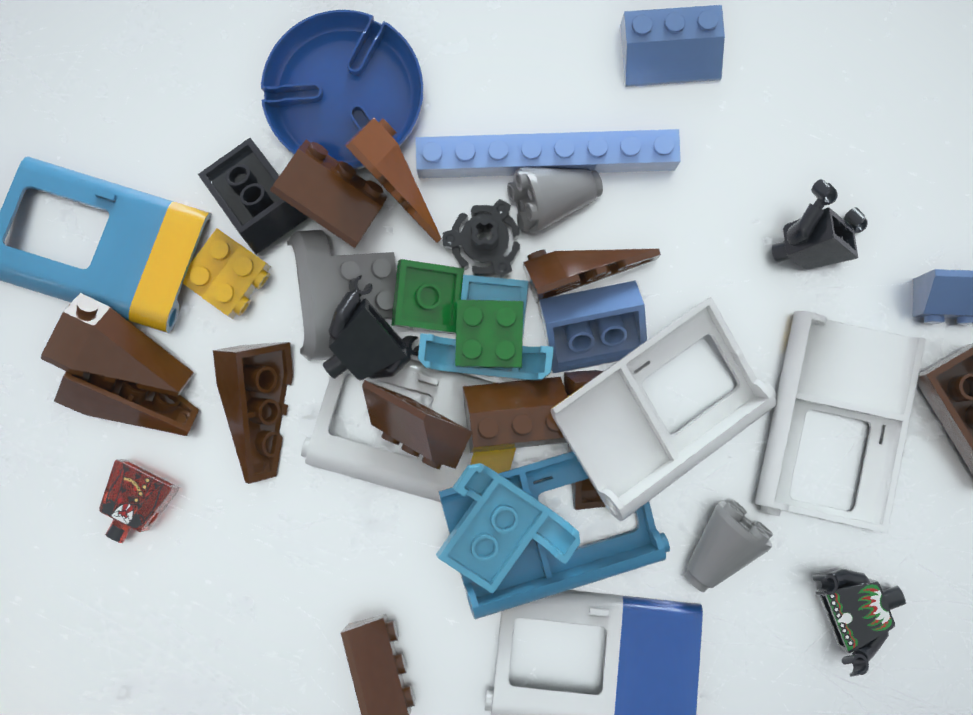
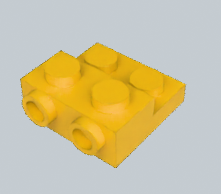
(226, 274)

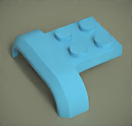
(439, 352)
(500, 528)

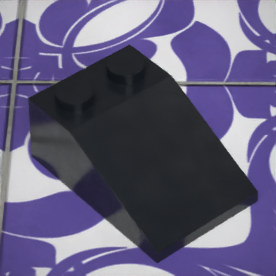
(242, 190)

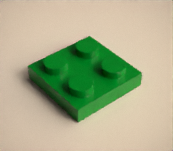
(426, 296)
(489, 334)

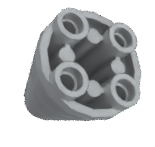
(551, 194)
(726, 546)

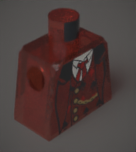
(134, 499)

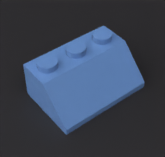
(672, 45)
(944, 296)
(594, 325)

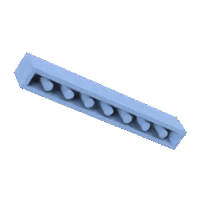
(573, 150)

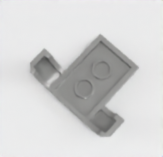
(326, 280)

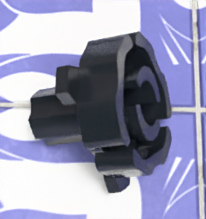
(484, 220)

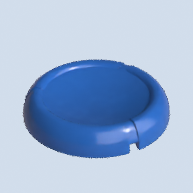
(336, 77)

